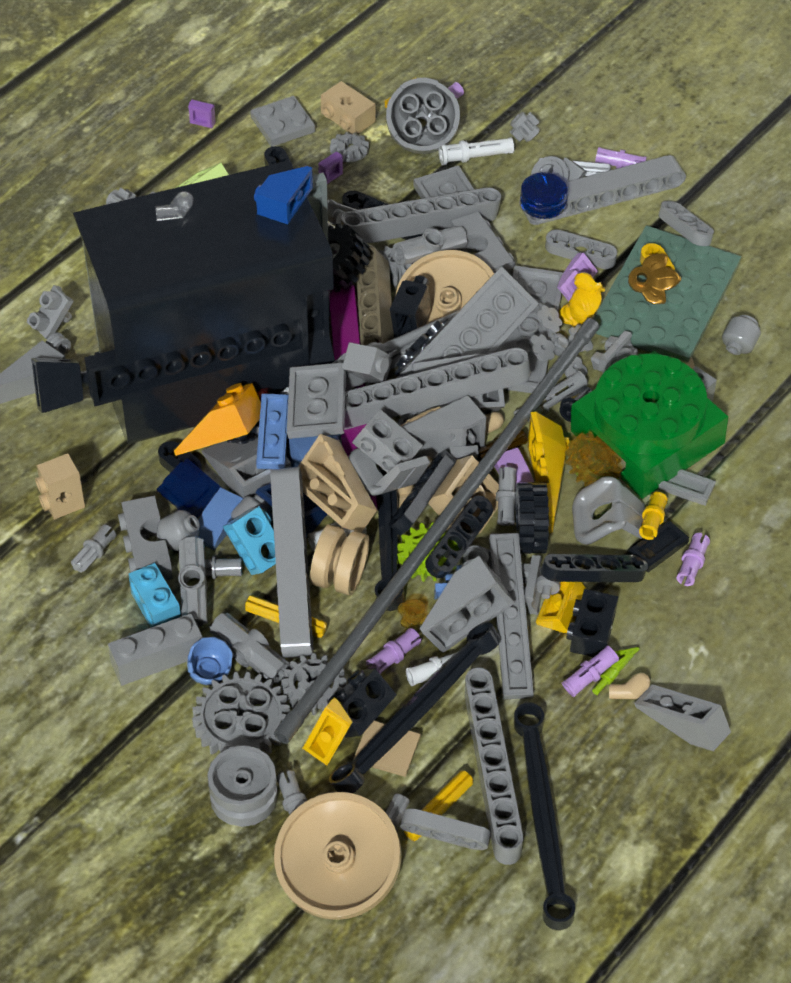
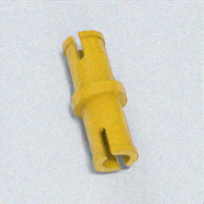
(653, 515)

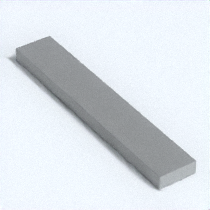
(512, 622)

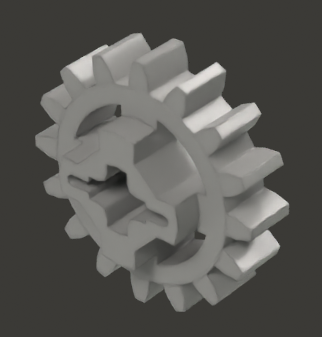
(306, 673)

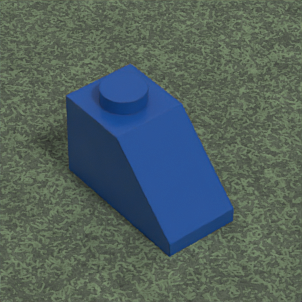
(283, 193)

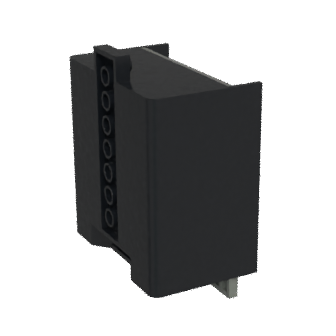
(203, 299)

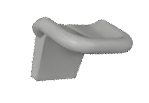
(398, 477)
(624, 514)

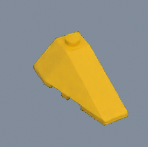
(547, 458)

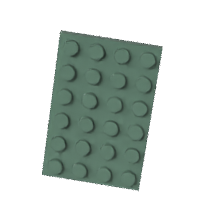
(681, 322)

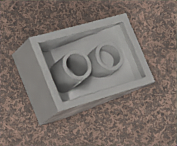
(467, 601)

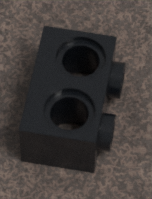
(596, 623)
(364, 707)

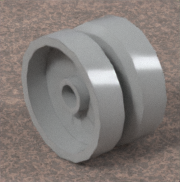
(242, 786)

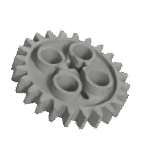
(239, 715)

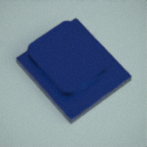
(189, 488)

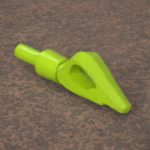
(613, 671)

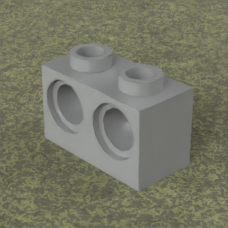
(386, 442)

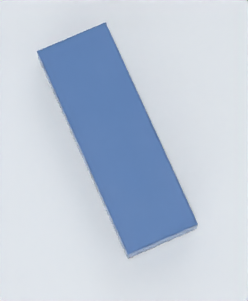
(272, 431)

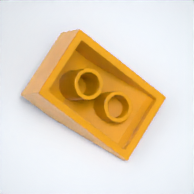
(229, 418)

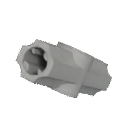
(430, 241)
(193, 566)
(249, 647)

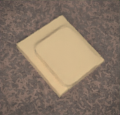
(399, 757)

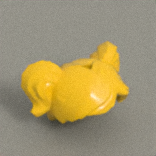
(583, 302)

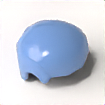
(209, 660)

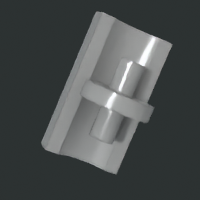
(52, 312)
(616, 349)
(537, 585)

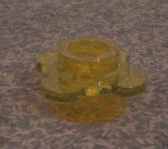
(409, 607)

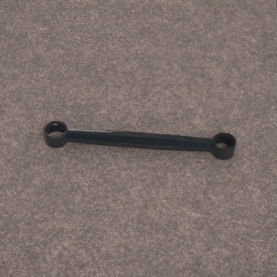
(388, 543)
(349, 775)
(543, 816)

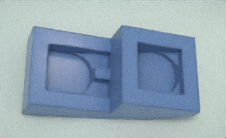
(215, 516)

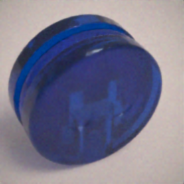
(543, 195)

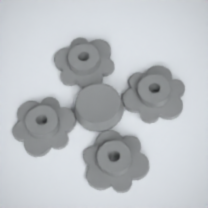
(547, 349)

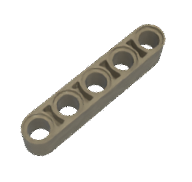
(375, 300)

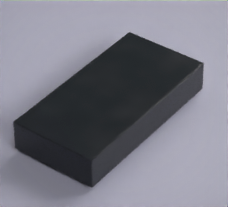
(665, 544)

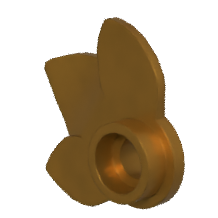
(657, 279)

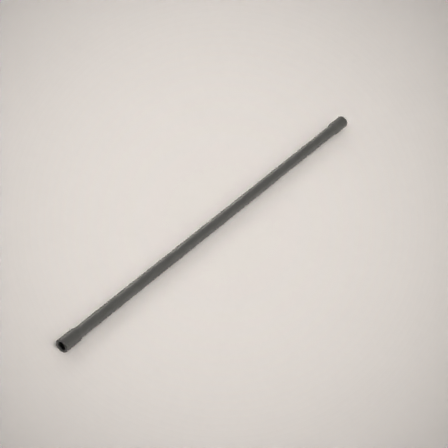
(296, 717)

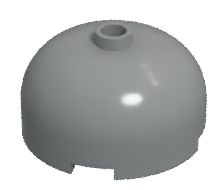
(422, 100)

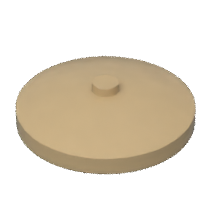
(452, 279)
(337, 855)

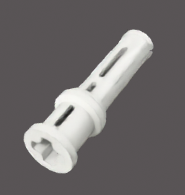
(464, 151)

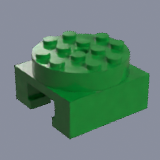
(651, 416)

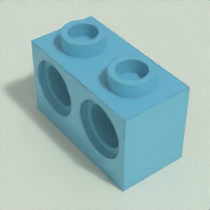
(249, 544)
(153, 595)

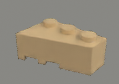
(335, 485)

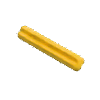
(270, 611)
(446, 797)

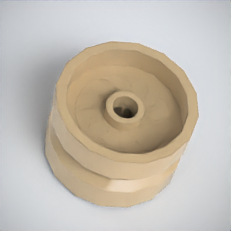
(339, 559)

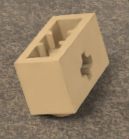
(348, 108)
(59, 486)

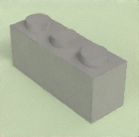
(153, 649)

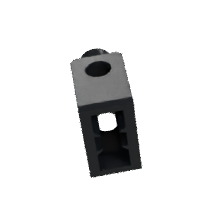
(410, 306)
(57, 383)

